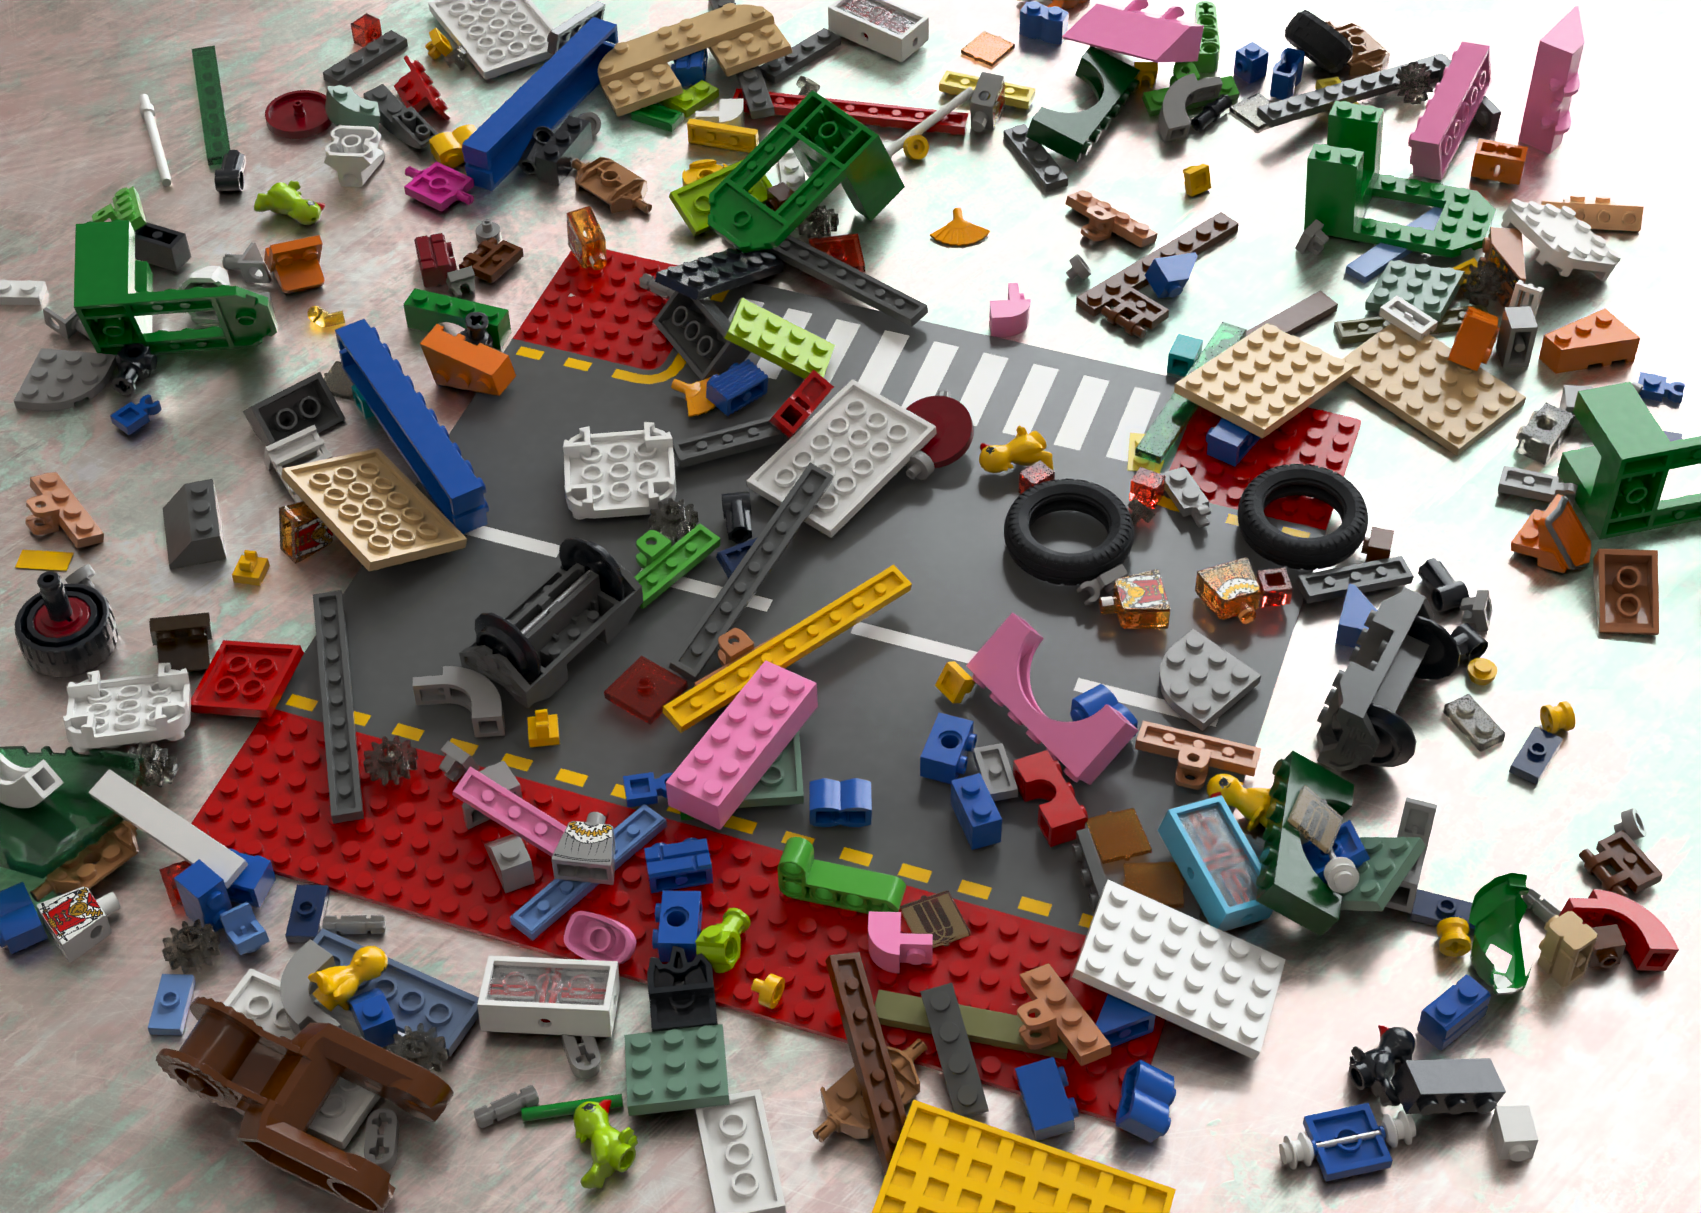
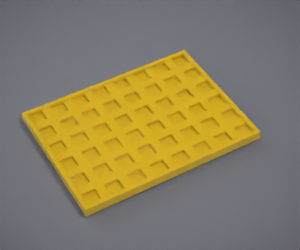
(975, 1168)

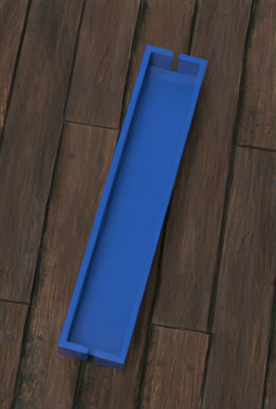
(541, 101)
(412, 427)

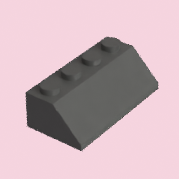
(698, 334)

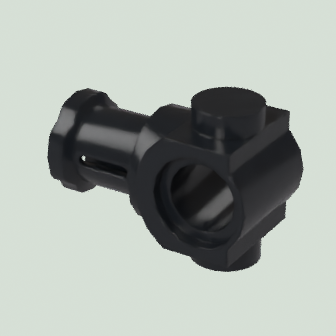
(475, 332)
(133, 364)

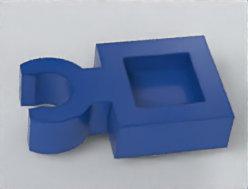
(1656, 388)
(133, 416)
(644, 789)

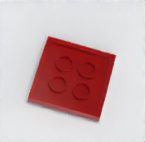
(246, 679)

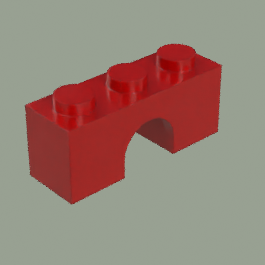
(1042, 778)

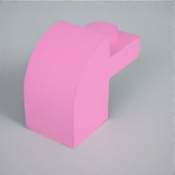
(1010, 315)
(891, 947)

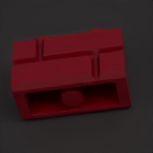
(434, 259)

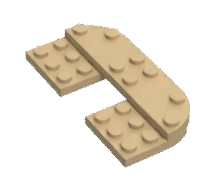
(736, 35)

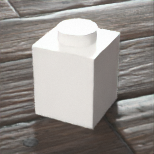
(1514, 1132)

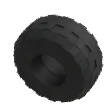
(1318, 41)

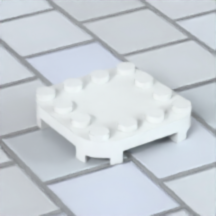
(1561, 238)
(618, 472)
(128, 709)

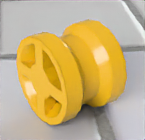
(1557, 717)
(1453, 937)

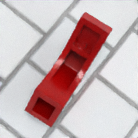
(801, 404)
(1644, 934)

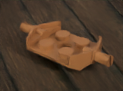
(1367, 55)
(612, 184)
(111, 851)
(844, 1099)

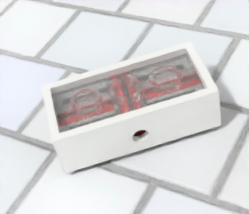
(880, 26)
(549, 996)

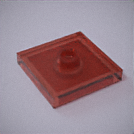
(842, 247)
(645, 689)

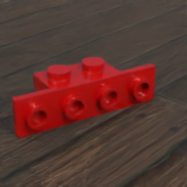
(417, 89)

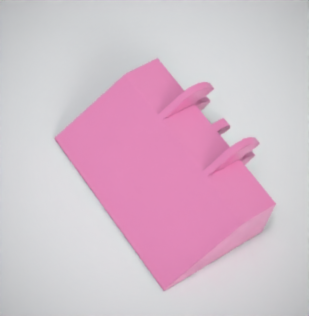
(1138, 32)
(1553, 84)

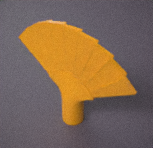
(960, 231)
(695, 396)

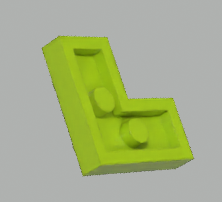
(692, 98)

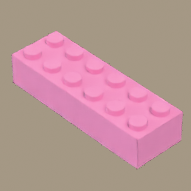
(1450, 110)
(742, 744)

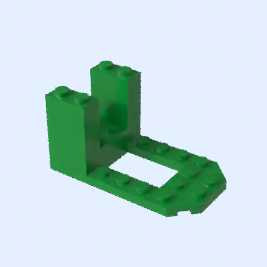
(830, 150)
(1347, 175)
(118, 300)
(1627, 466)

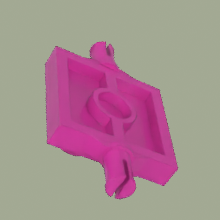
(439, 186)

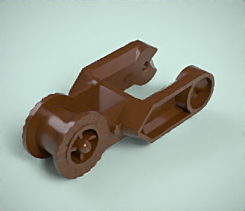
(284, 1085)

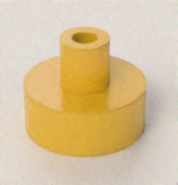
(916, 147)
(769, 990)

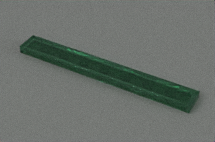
(211, 104)
(1178, 409)

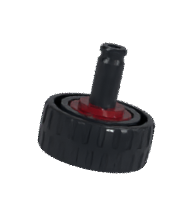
(65, 628)

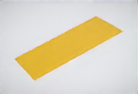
(44, 560)

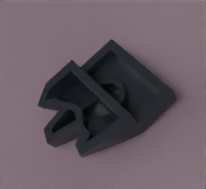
(681, 992)

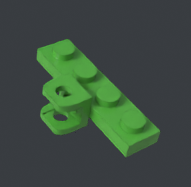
(1154, 99)
(127, 207)
(669, 563)

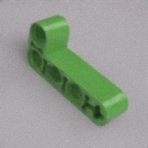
(1210, 43)
(835, 884)

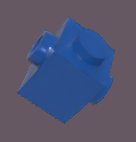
(1251, 62)

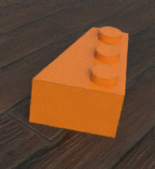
(1474, 339)
(1587, 342)
(466, 365)

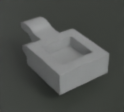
(1104, 581)

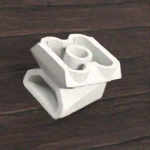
(354, 154)

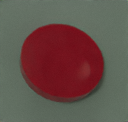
(297, 115)
(952, 425)

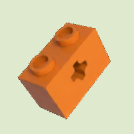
(1499, 161)

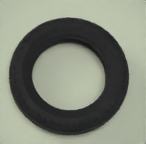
(1068, 496)
(1298, 551)

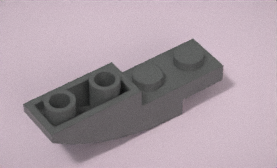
(400, 121)

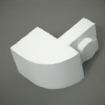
(730, 113)

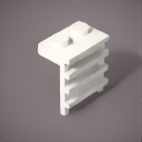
(293, 448)

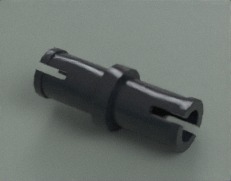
(1211, 112)

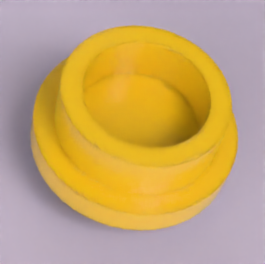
(1482, 671)

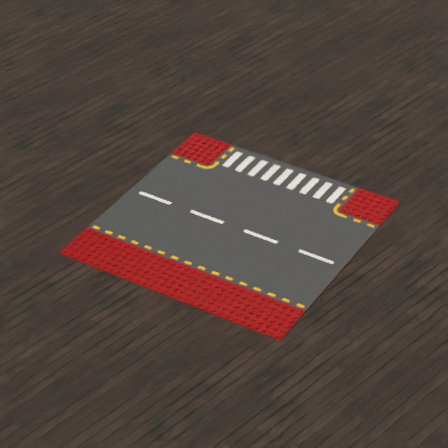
(612, 369)

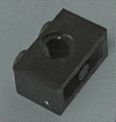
(1544, 433)

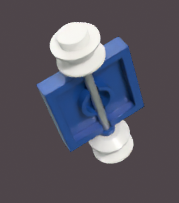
(1340, 864)
(1347, 1141)

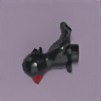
(1377, 1065)

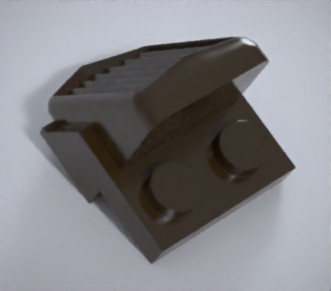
(182, 640)

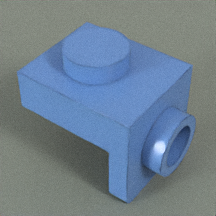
(243, 929)

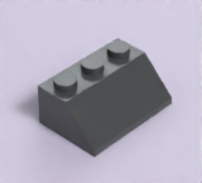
(294, 410)
(194, 526)

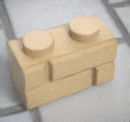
(1566, 948)

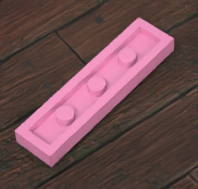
(509, 811)

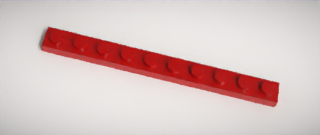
(875, 113)

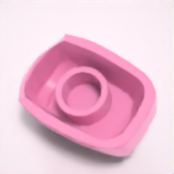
(599, 938)

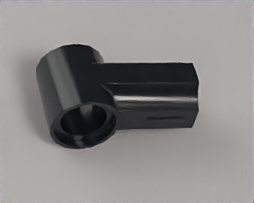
(538, 140)
(231, 175)
(737, 515)
(1445, 591)
(1469, 642)

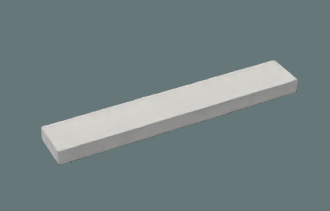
(166, 826)

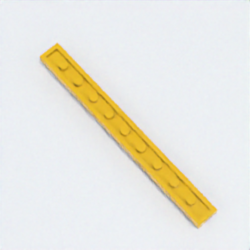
(787, 647)

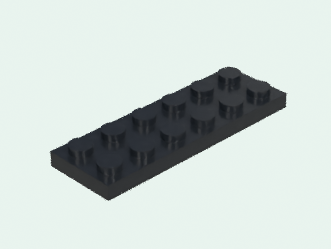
(719, 272)

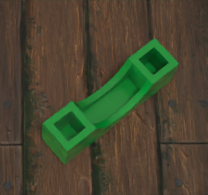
(427, 309)

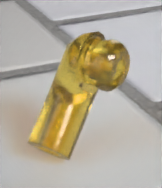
(324, 318)

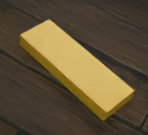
(722, 135)

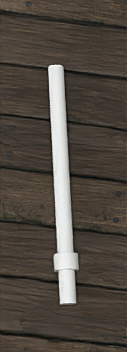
(147, 113)
(931, 120)

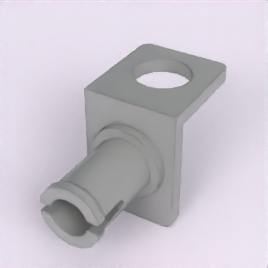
(248, 264)
(67, 327)

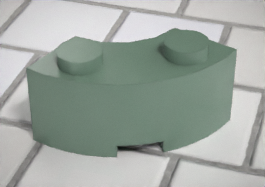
(349, 109)

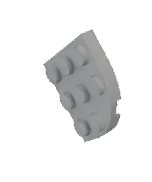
(64, 378)
(1203, 679)

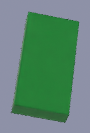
(658, 117)

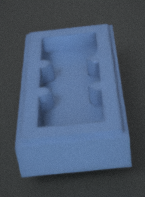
(171, 1004)

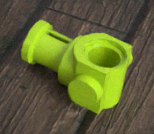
(722, 941)

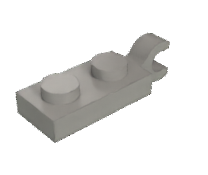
(1534, 485)
(1187, 495)

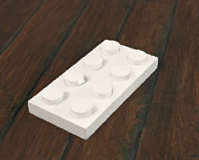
(740, 1156)

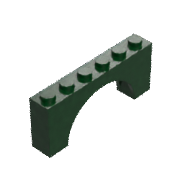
(1075, 131)
(1285, 876)

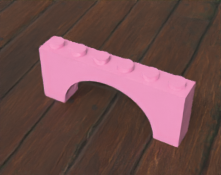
(1080, 745)

